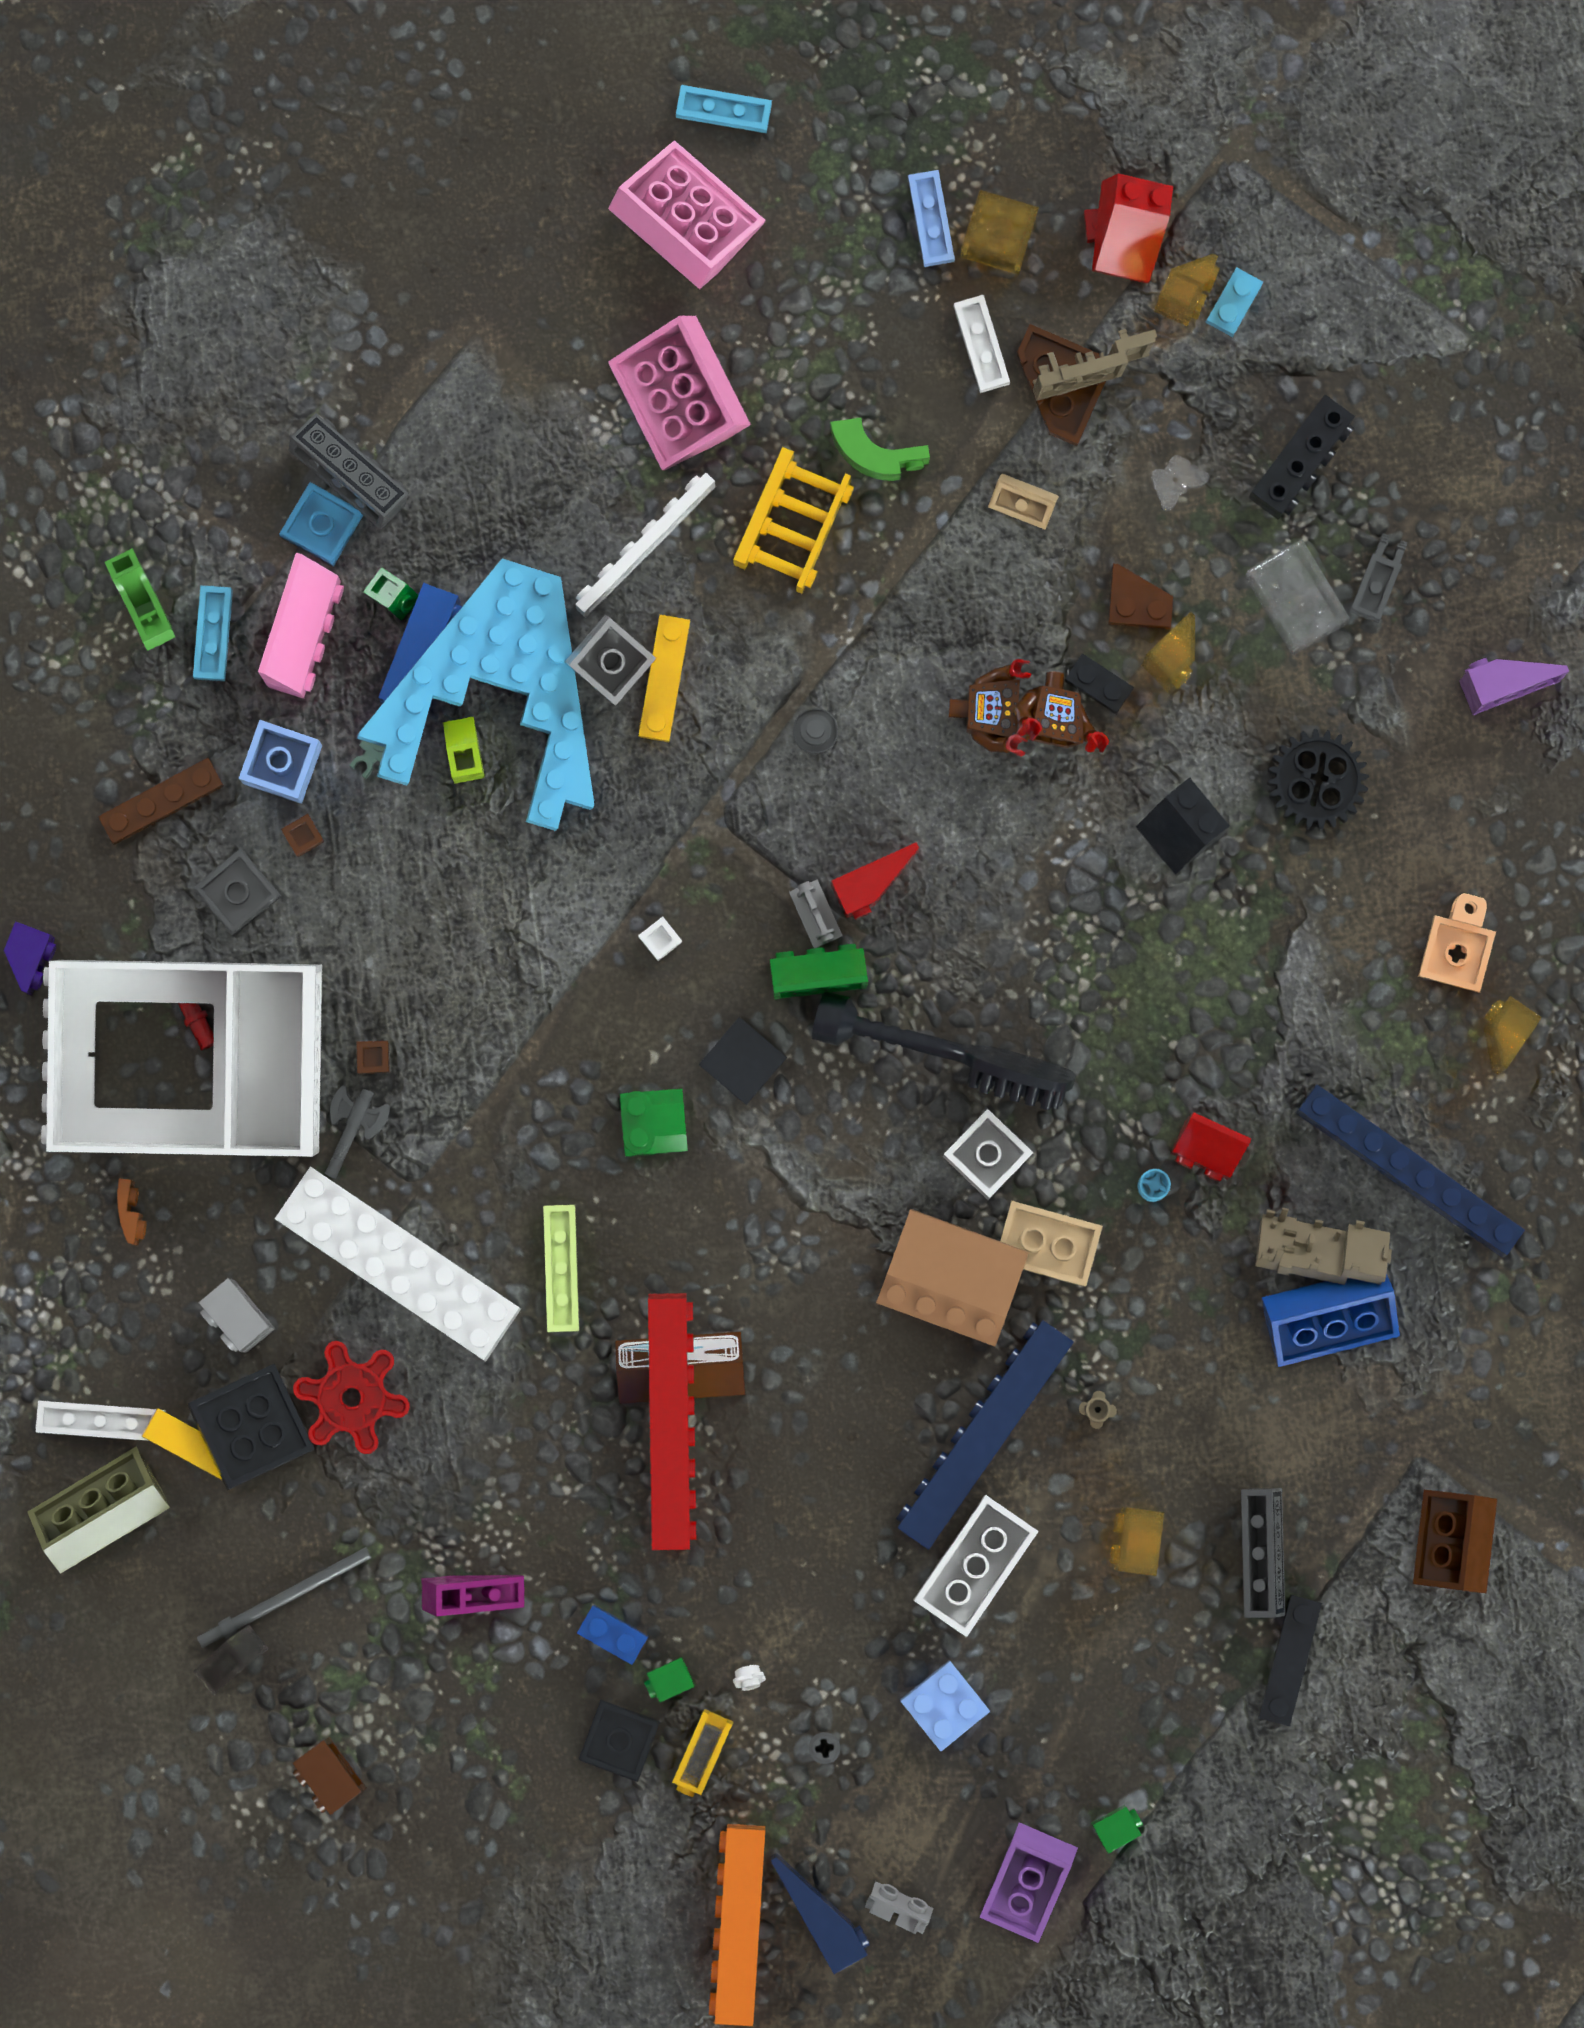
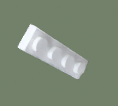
(92, 1420)

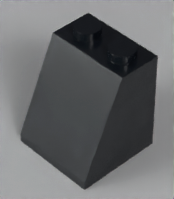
(1182, 826)

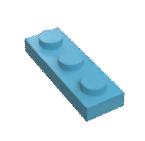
(723, 109)
(212, 633)

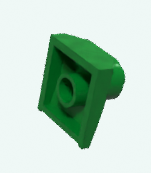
(653, 1122)

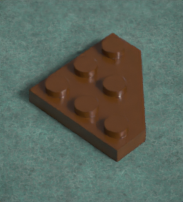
(1066, 413)

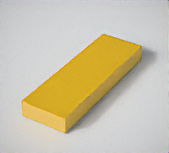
(180, 1440)

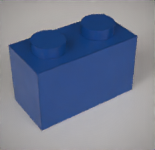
(612, 1634)

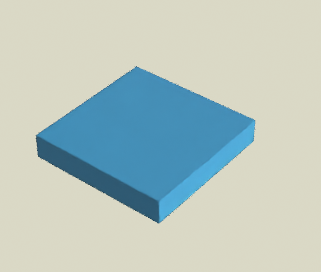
(321, 524)

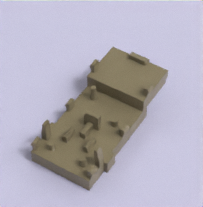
(1094, 371)
(1321, 1250)

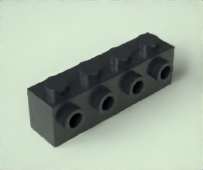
(1302, 457)

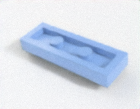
(931, 218)

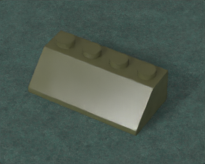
(98, 1510)

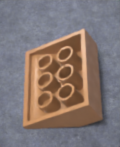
(952, 1277)

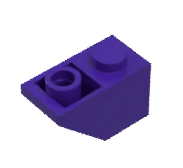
(27, 953)

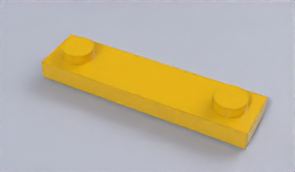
(664, 678)

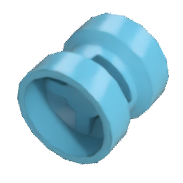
(1156, 1181)

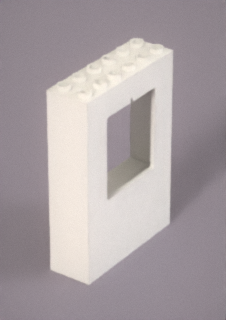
(261, 1058)

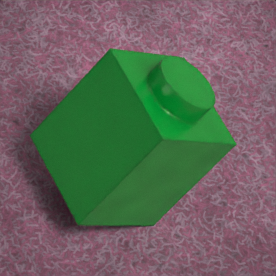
(669, 1680)
(1117, 1828)

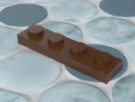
(161, 801)

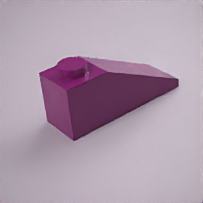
(471, 1594)

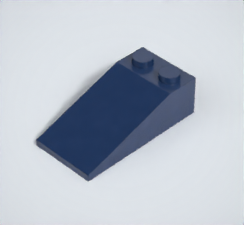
(830, 1928)

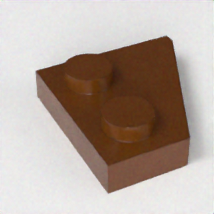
(1138, 601)

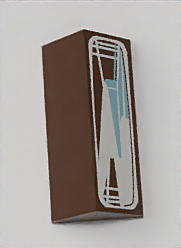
(715, 1360)

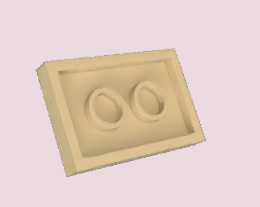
(1055, 1242)

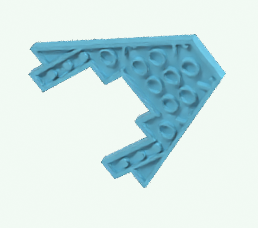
(515, 639)

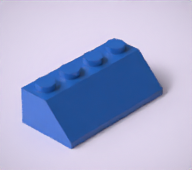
(1329, 1318)

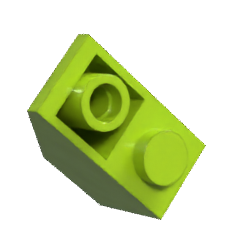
(463, 750)

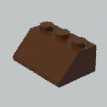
(1455, 1541)

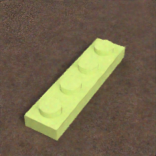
(561, 1268)

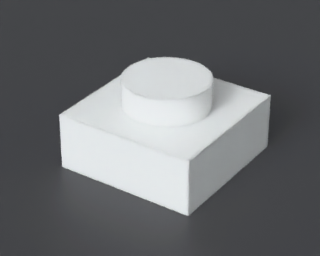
(660, 938)

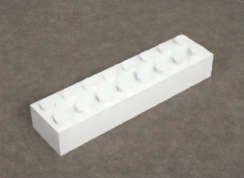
(398, 1263)

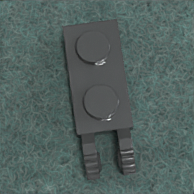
(1378, 582)

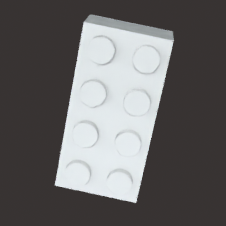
(975, 1565)

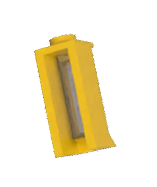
(702, 1753)

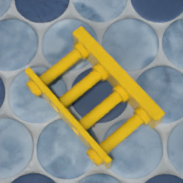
(762, 523)

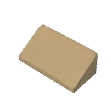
(1023, 501)

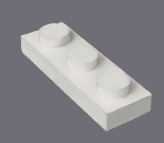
(981, 343)

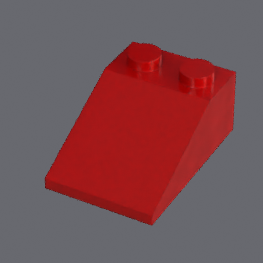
(1130, 226)
(1209, 1147)

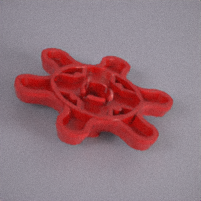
(329, 1392)

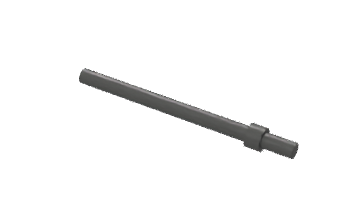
(229, 1627)

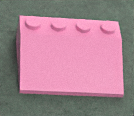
(685, 214)
(678, 392)
(300, 627)

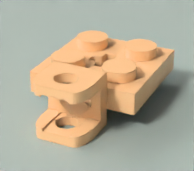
(1460, 930)

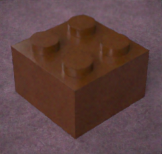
(328, 1776)

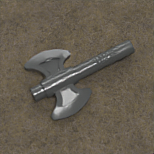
(356, 1115)

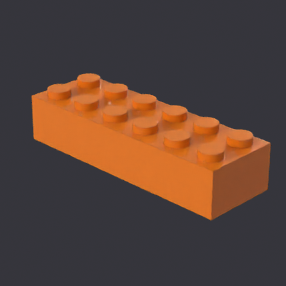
(740, 1924)

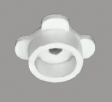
(748, 1677)

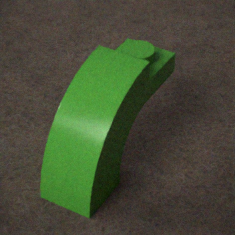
(871, 459)
(140, 599)

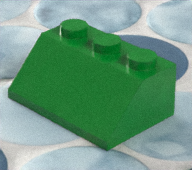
(818, 972)

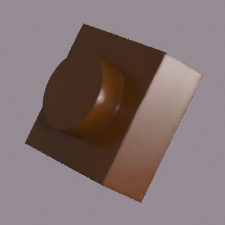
(302, 835)
(373, 1057)

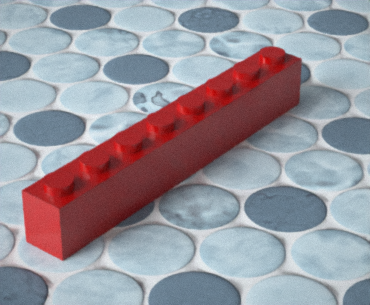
(669, 1421)

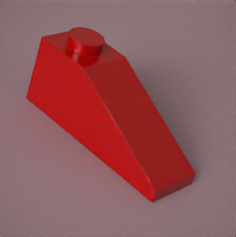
(866, 885)

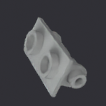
(815, 913)
(913, 1912)

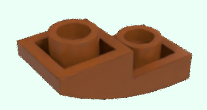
(131, 1222)

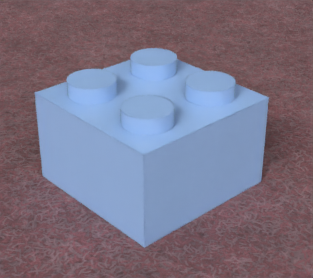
(280, 761)
(945, 1705)

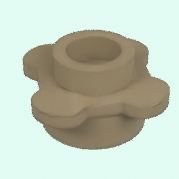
(1088, 1409)

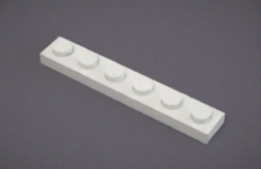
(652, 536)

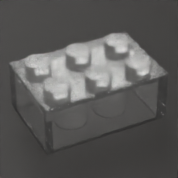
(1297, 597)

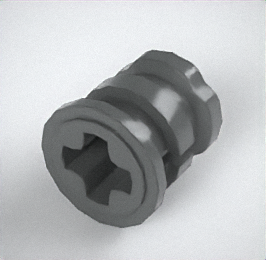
(817, 1755)

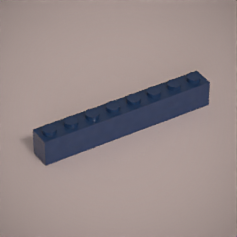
(1410, 1171)
(985, 1433)

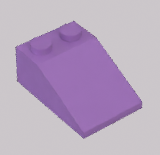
(1502, 681)
(1028, 1882)

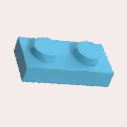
(1234, 302)

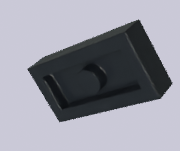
(1099, 684)

